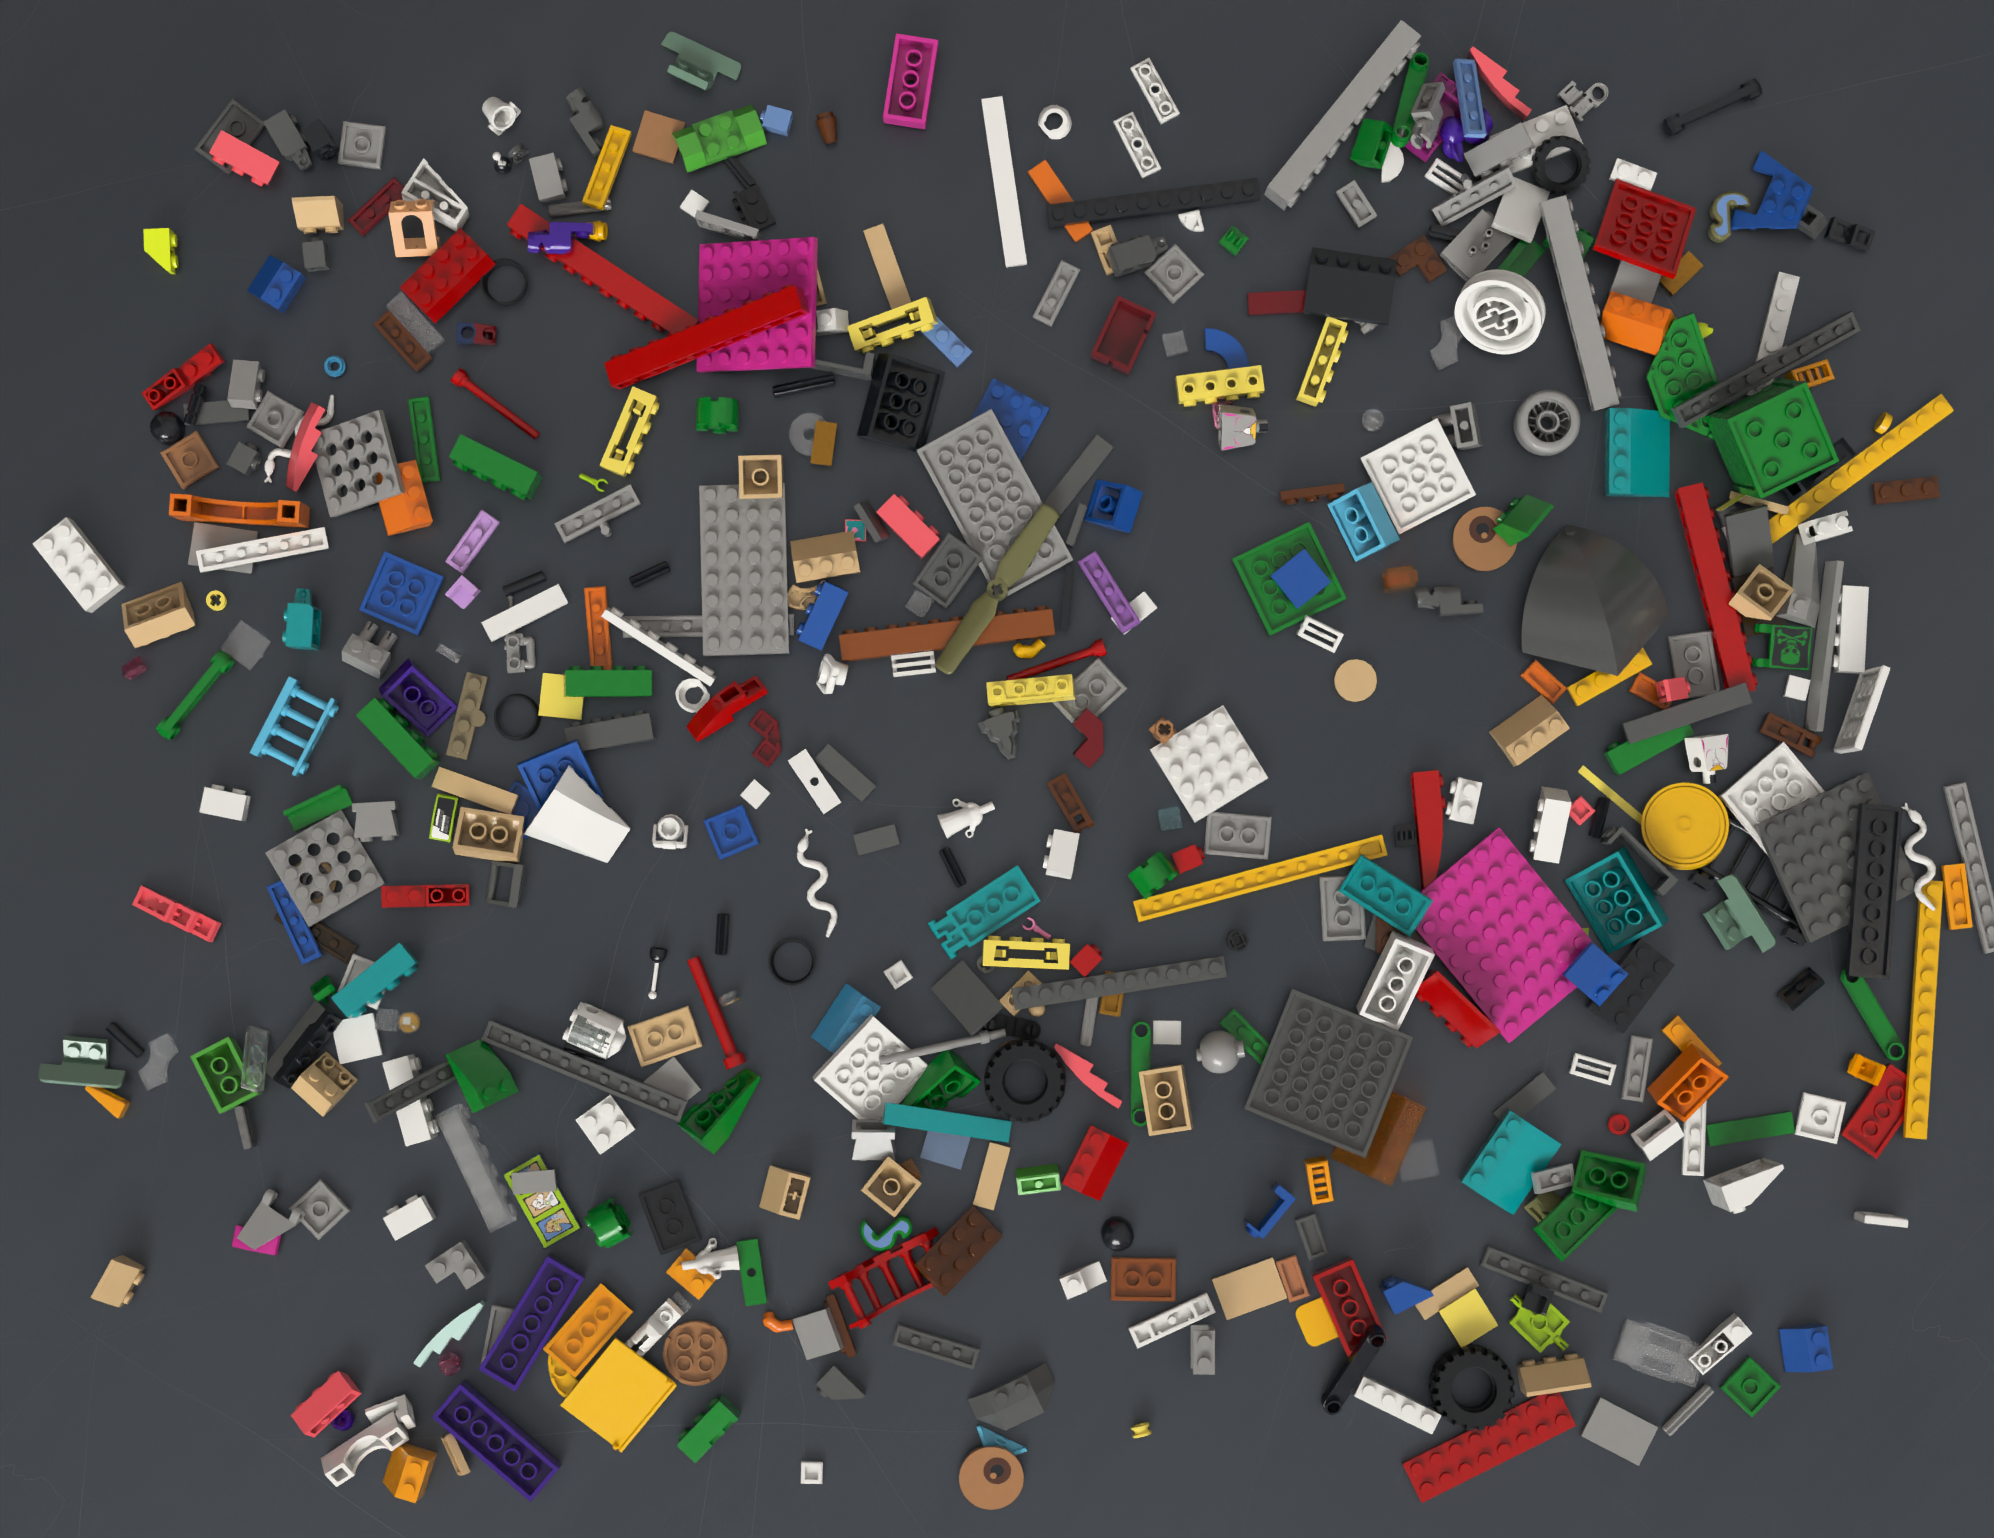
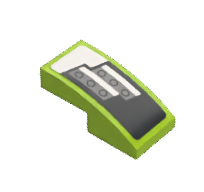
(443, 817)

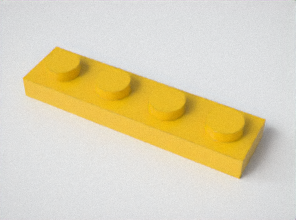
(606, 167)
(1599, 681)

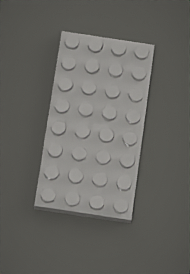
(990, 496)
(743, 573)

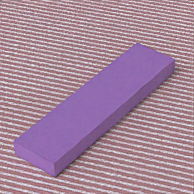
(1109, 592)

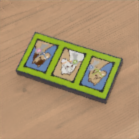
(545, 1211)

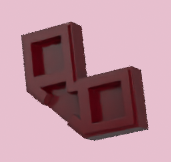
(770, 746)
(1092, 746)

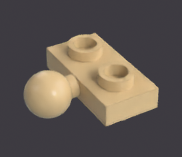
(1007, 1000)

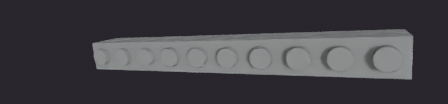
(1579, 303)

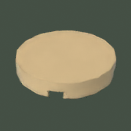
(1355, 680)

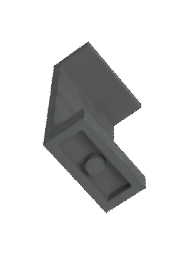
(865, 373)
(1667, 879)

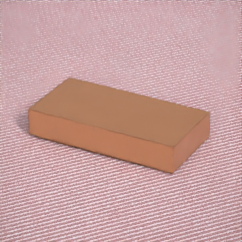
(1292, 1278)

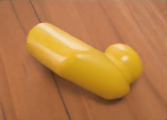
(1028, 652)

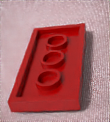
(1878, 1113)

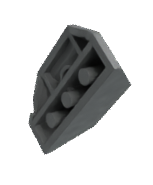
(1014, 1399)

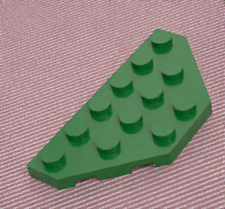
(1681, 370)

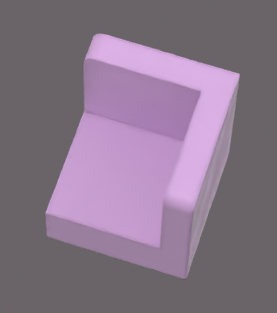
(463, 592)

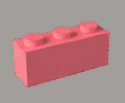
(244, 159)
(909, 525)
(325, 1403)

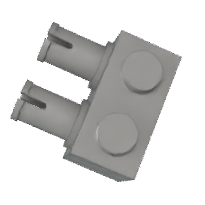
(1465, 425)
(367, 656)

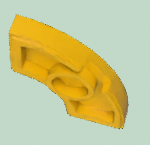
(561, 1378)

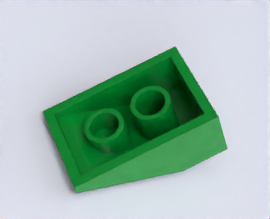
(481, 1075)
(1610, 1180)

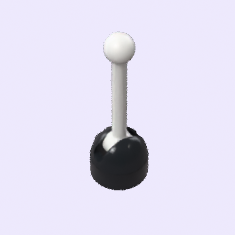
(501, 168)
(657, 955)

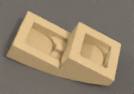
(1103, 239)

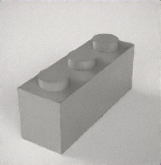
(1499, 151)

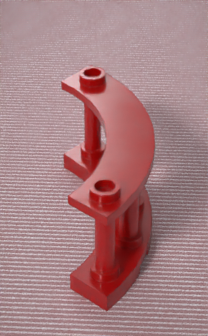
(881, 1260)

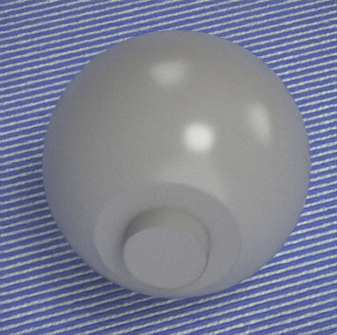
(1219, 1051)

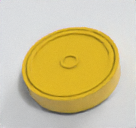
(1684, 826)

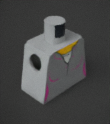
(1238, 426)

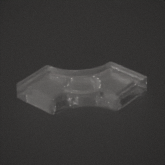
(1446, 351)
(155, 1070)

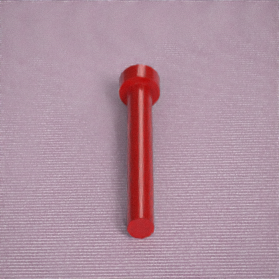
(733, 1058)

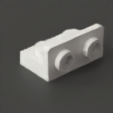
(1464, 800)

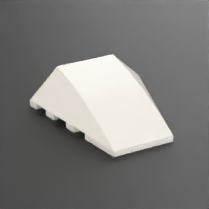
(578, 820)

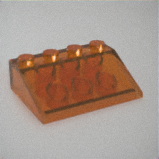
(1390, 1141)

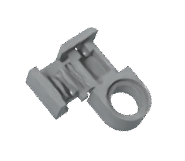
(1580, 103)

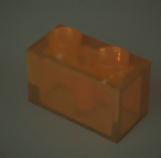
(1399, 579)

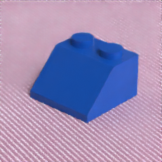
(276, 284)
(1113, 505)
(1595, 973)
(1403, 1294)
(1806, 1348)

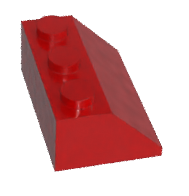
(1094, 1162)

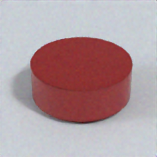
(1618, 1124)

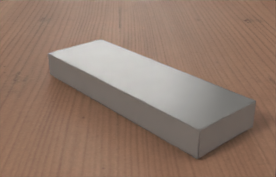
(1056, 293)
(1636, 1068)

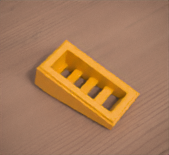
(1796, 374)
(113, 1103)
(1317, 1162)

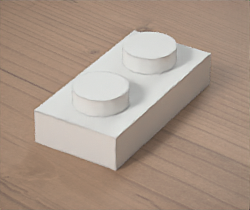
(1632, 174)

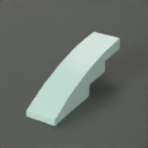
(455, 1329)

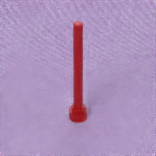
(461, 379)
(1096, 649)

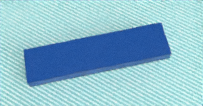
(294, 923)

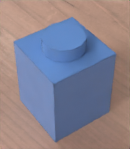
(776, 120)

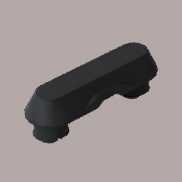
(1014, 1026)

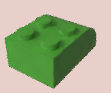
(221, 1073)

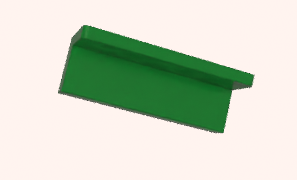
(1522, 257)
(319, 807)

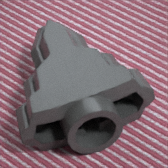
(1001, 729)

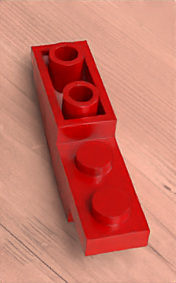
(183, 378)
(720, 707)
(425, 895)

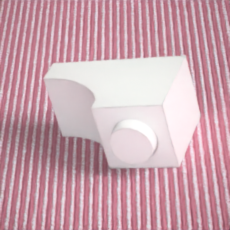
(1082, 1279)

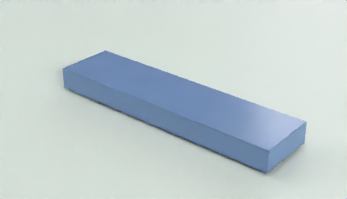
(1469, 98)

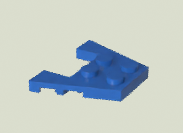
(1783, 201)

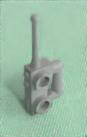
(513, 644)

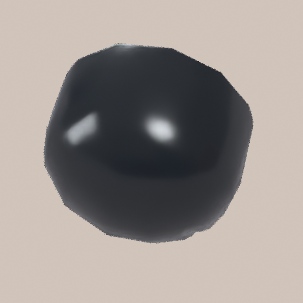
(167, 428)
(1117, 1233)

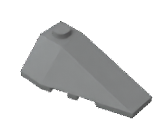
(1802, 576)

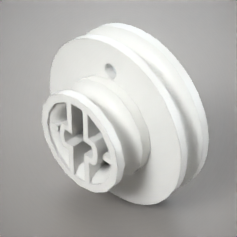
(1500, 311)

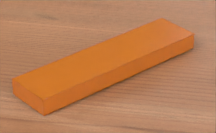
(1056, 193)
(598, 627)

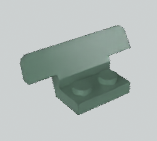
(698, 63)
(1738, 917)
(83, 1065)

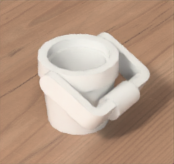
(500, 114)
(832, 673)
(670, 830)

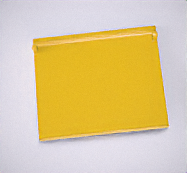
(618, 1394)

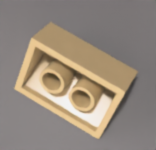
(825, 557)
(157, 615)
(1529, 730)
(489, 835)
(1166, 1099)
(1553, 1375)

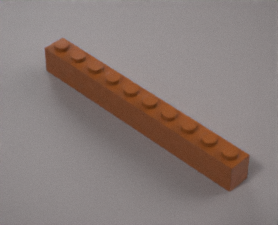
(936, 634)

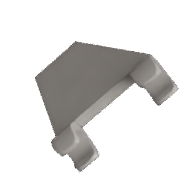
(267, 1223)

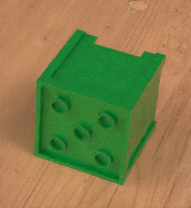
(1772, 438)

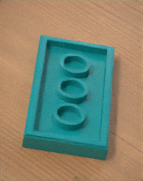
(1385, 895)

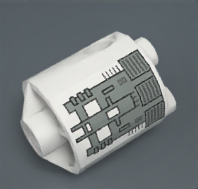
(595, 1031)

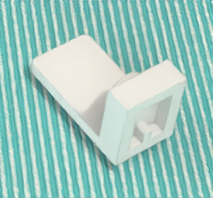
(399, 1405)

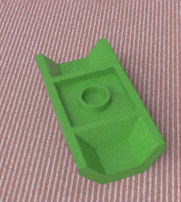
(719, 138)

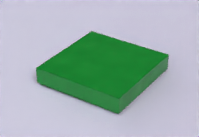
(1750, 1386)

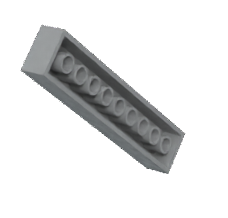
(1339, 119)

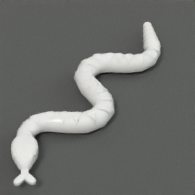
(270, 464)
(802, 846)
(1908, 847)

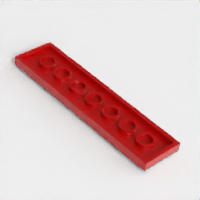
(1481, 1450)

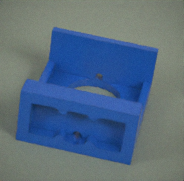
(1274, 1214)

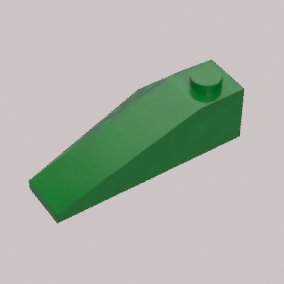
(942, 1081)
(717, 1116)

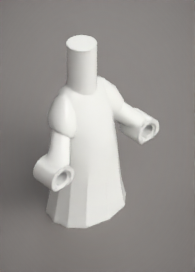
(970, 814)
(714, 1261)

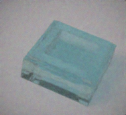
(1169, 818)

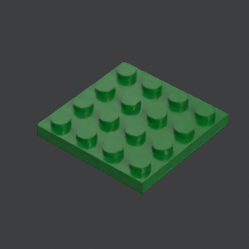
(1269, 600)

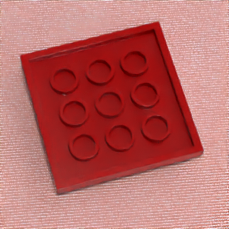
(1644, 228)

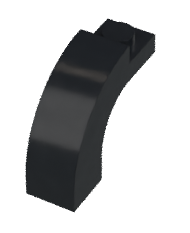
(1800, 487)

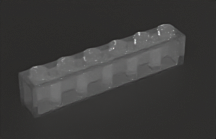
(475, 1167)

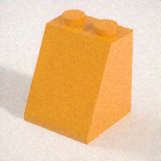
(409, 1472)

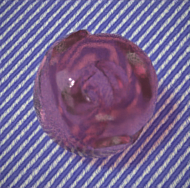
(449, 1363)

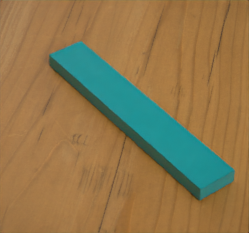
(946, 1122)

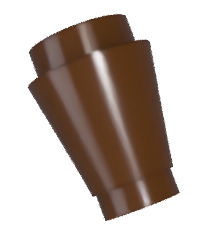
(828, 127)

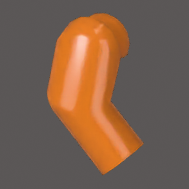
(776, 1325)

